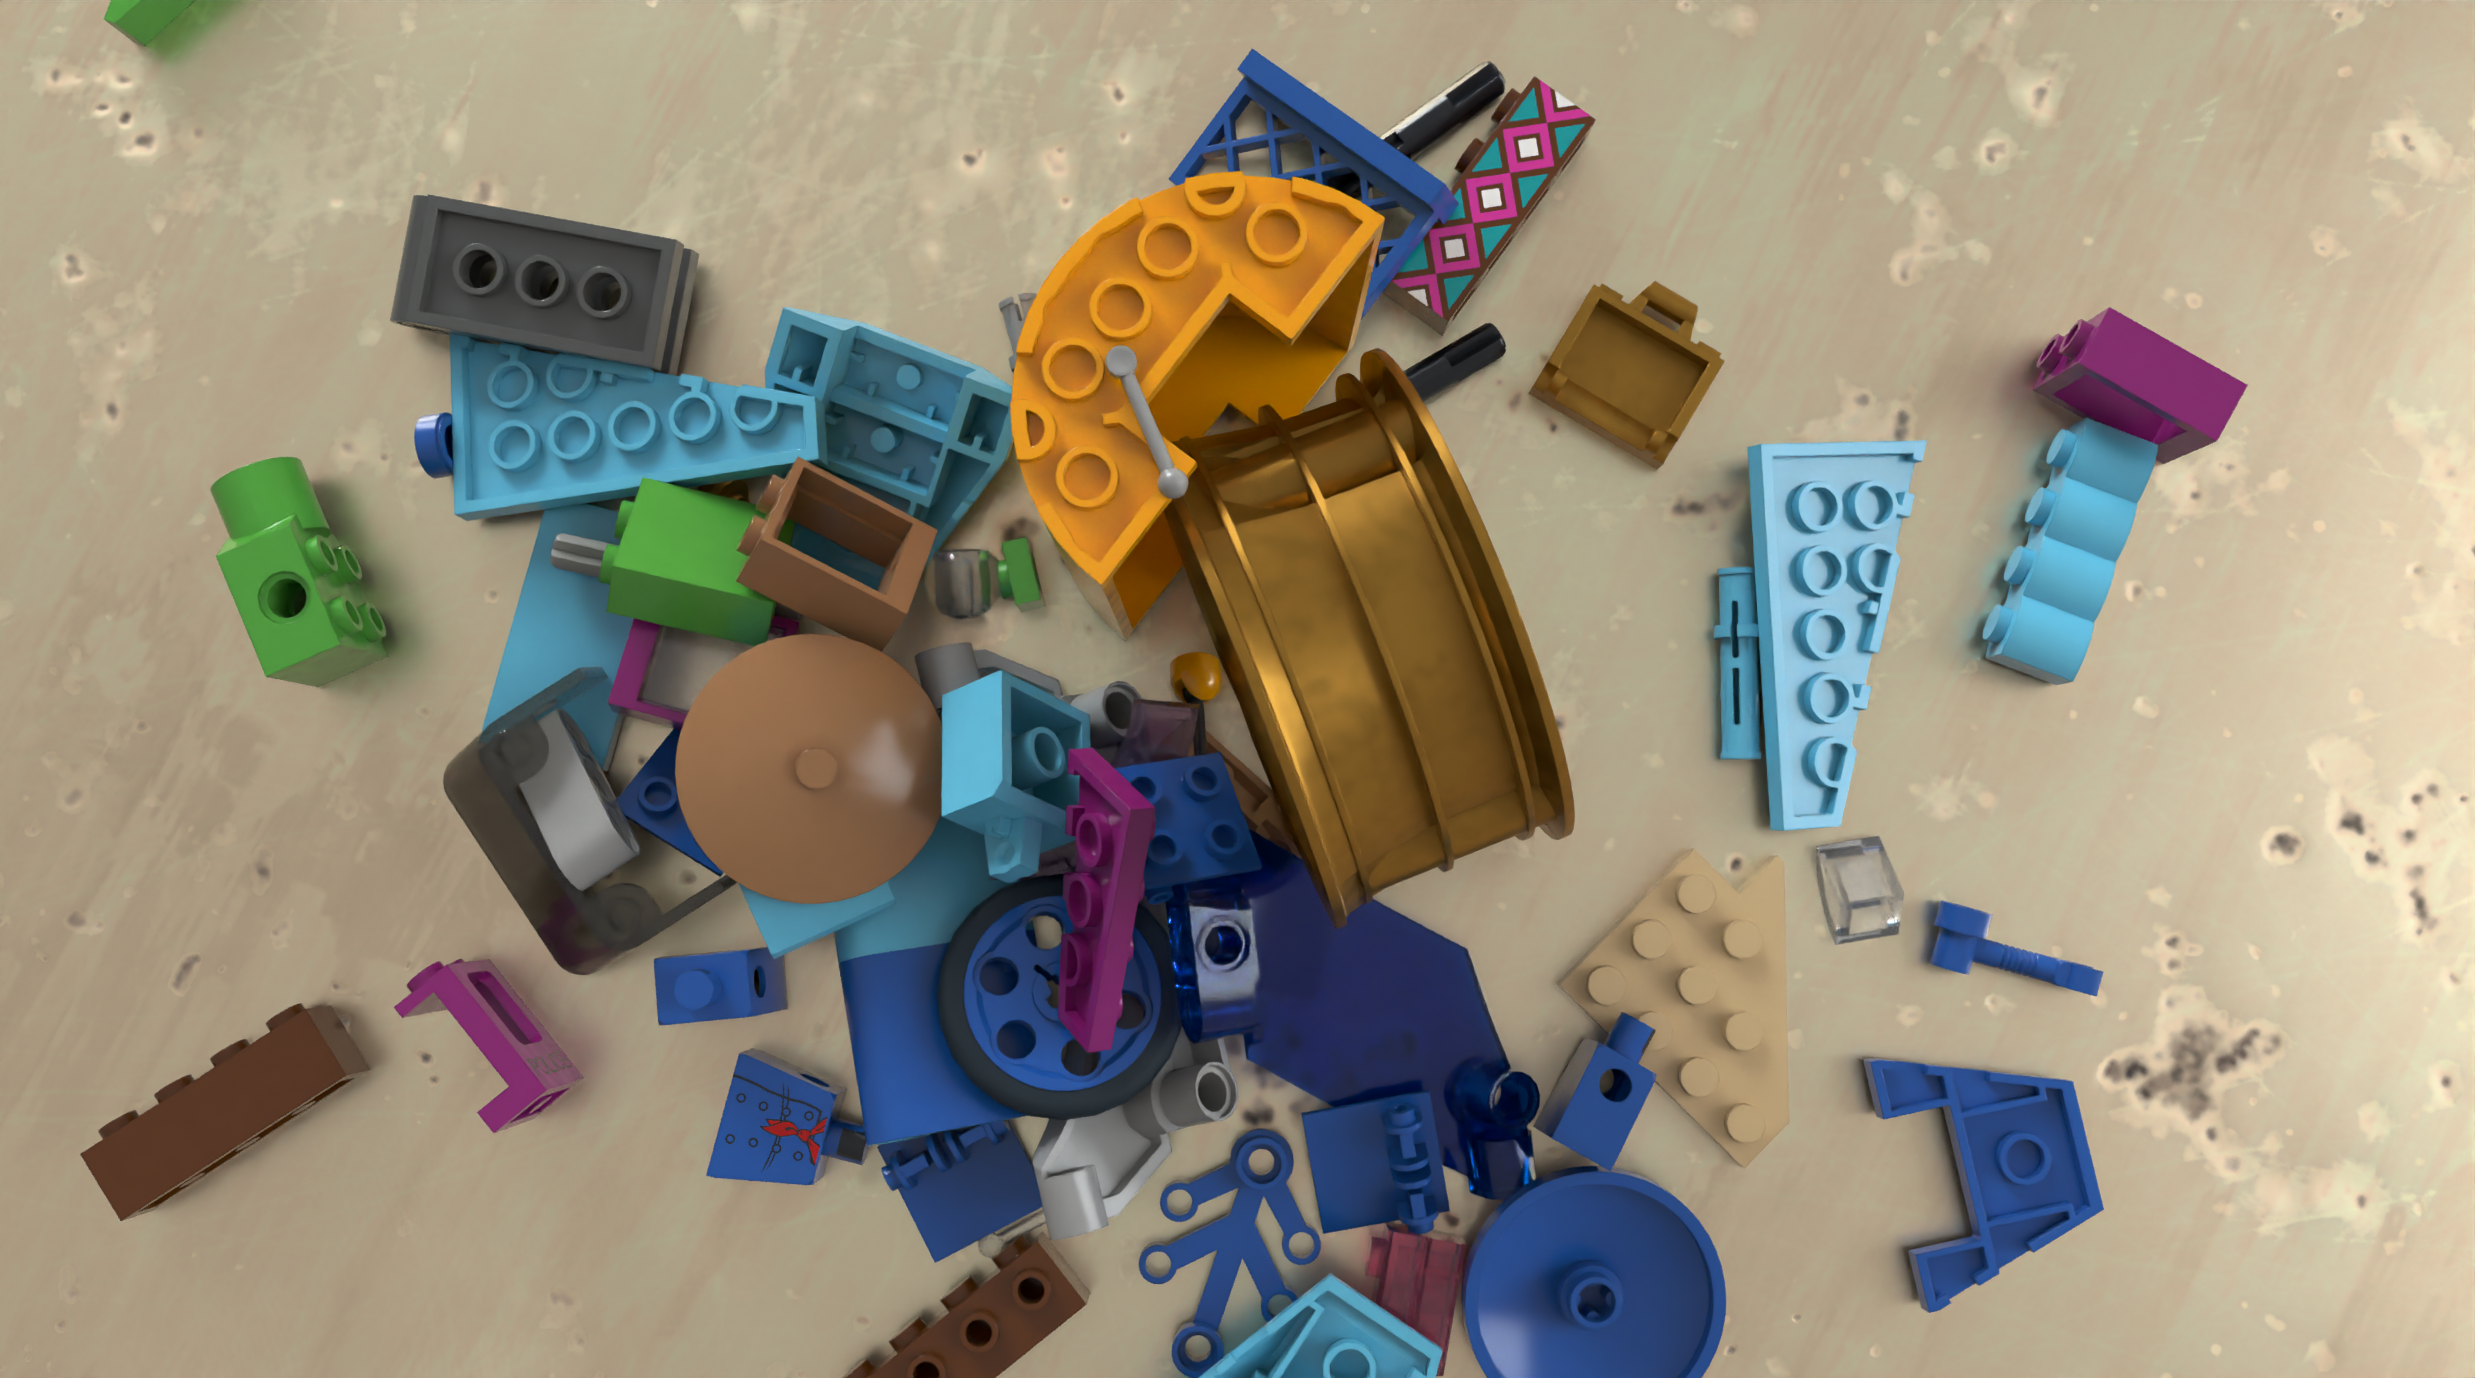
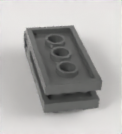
(459, 243)

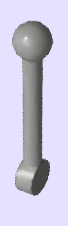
(1122, 365)

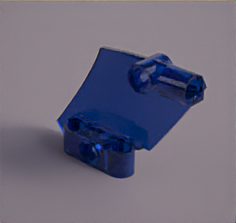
(1353, 1010)

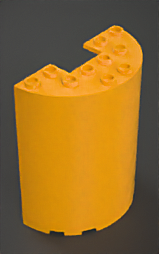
(1226, 300)

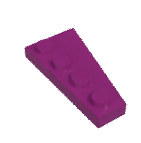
(1101, 897)

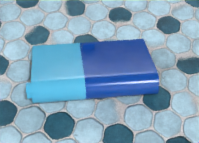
(890, 995)

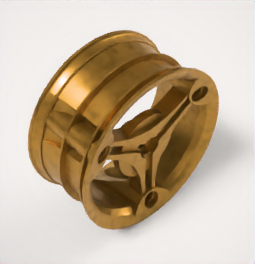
(1370, 638)

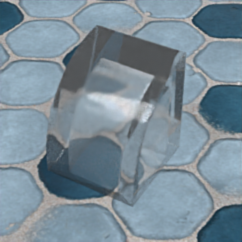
(1858, 890)

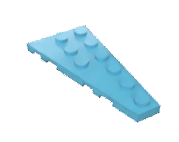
(588, 429)
(1823, 596)

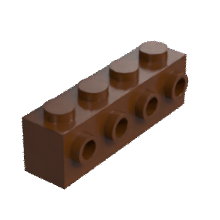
(987, 1321)

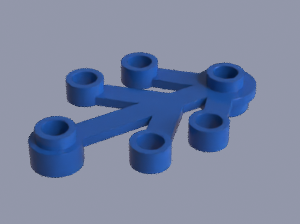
(1233, 1238)

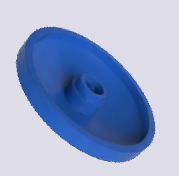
(1593, 1282)

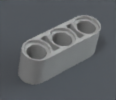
(578, 807)

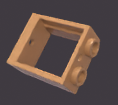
(854, 522)

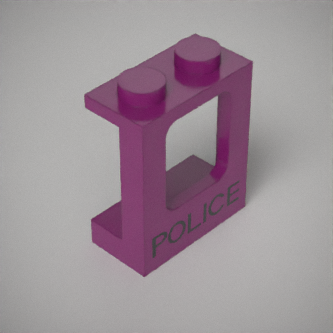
(503, 1032)

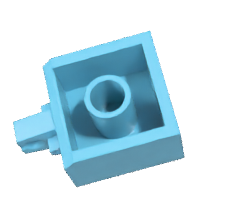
(1010, 768)

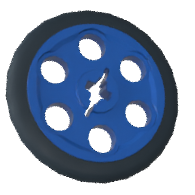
(1039, 1081)

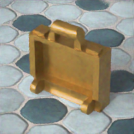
(1630, 372)

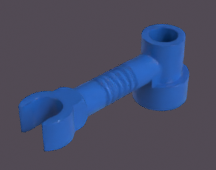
(1964, 941)

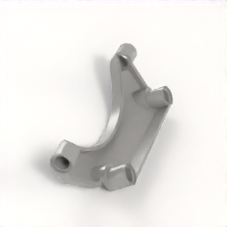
(1100, 1162)

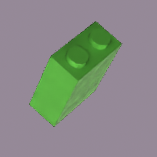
(683, 563)

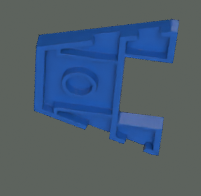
(2017, 1162)

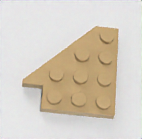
(1713, 985)

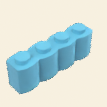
(2070, 551)

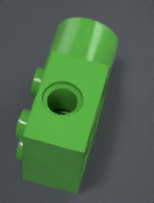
(293, 576)

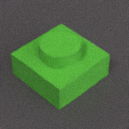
(1020, 575)

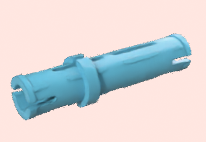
(1739, 664)

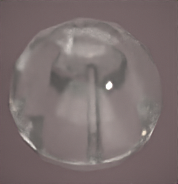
(962, 582)

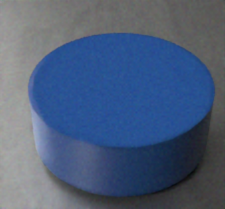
(435, 444)

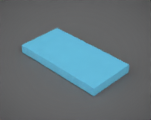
(565, 627)

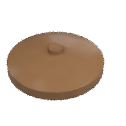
(811, 768)

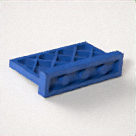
(1339, 137)

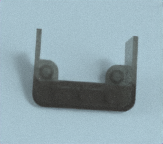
(484, 784)

